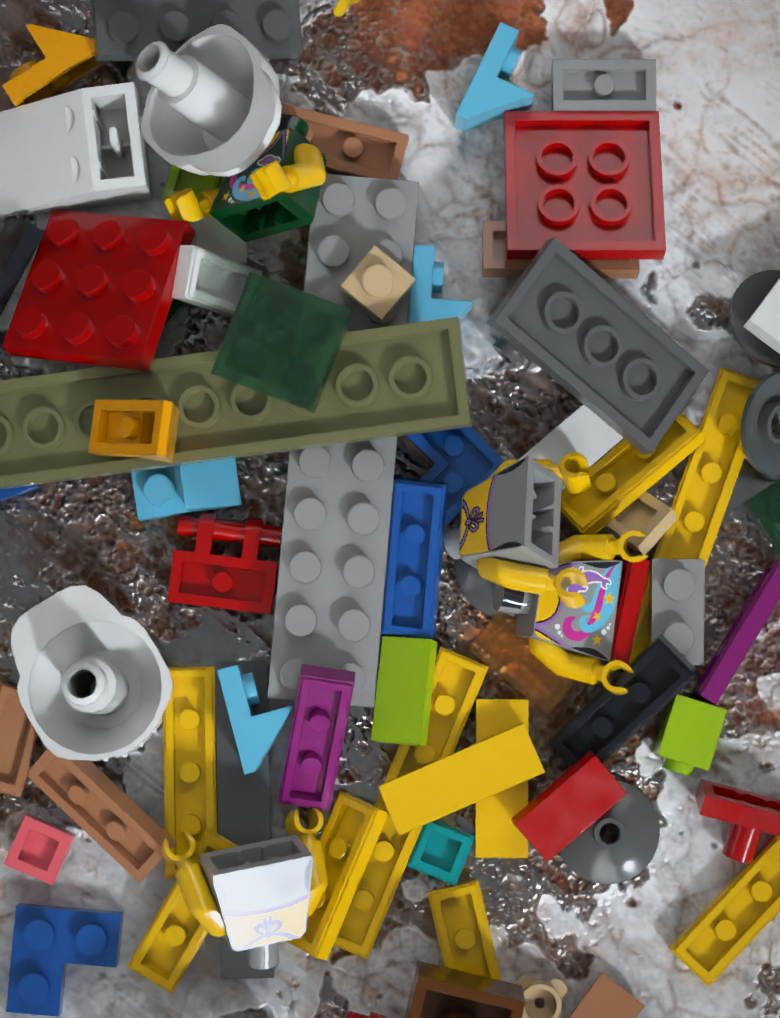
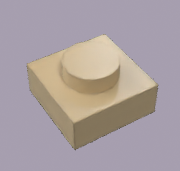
(378, 284)
(644, 515)

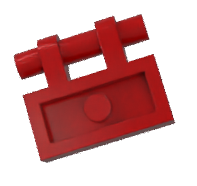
(224, 580)

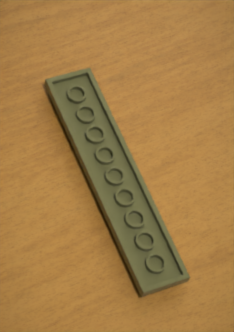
(379, 388)

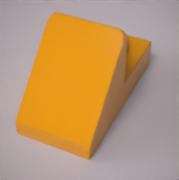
(65, 62)
(134, 429)

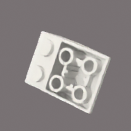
(74, 151)

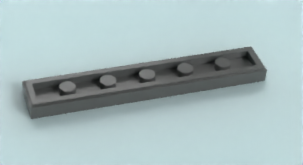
(241, 799)

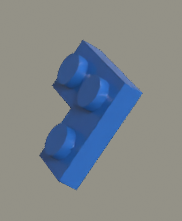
(458, 459)
(46, 941)

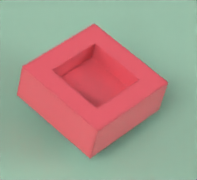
(40, 849)

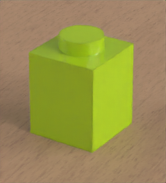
(688, 734)

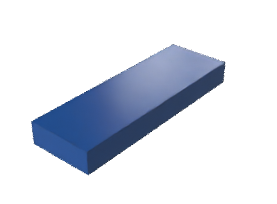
(414, 558)

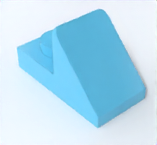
(488, 93)
(430, 280)
(186, 489)
(252, 732)

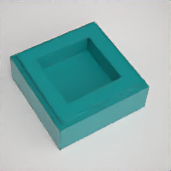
(441, 851)

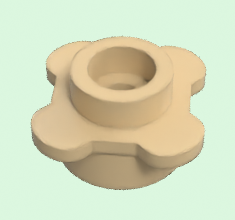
(551, 991)

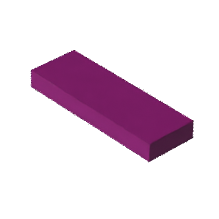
(740, 636)
(316, 736)

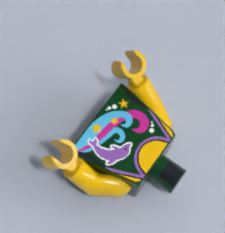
(269, 195)

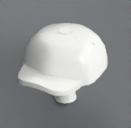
(209, 102)
(88, 676)

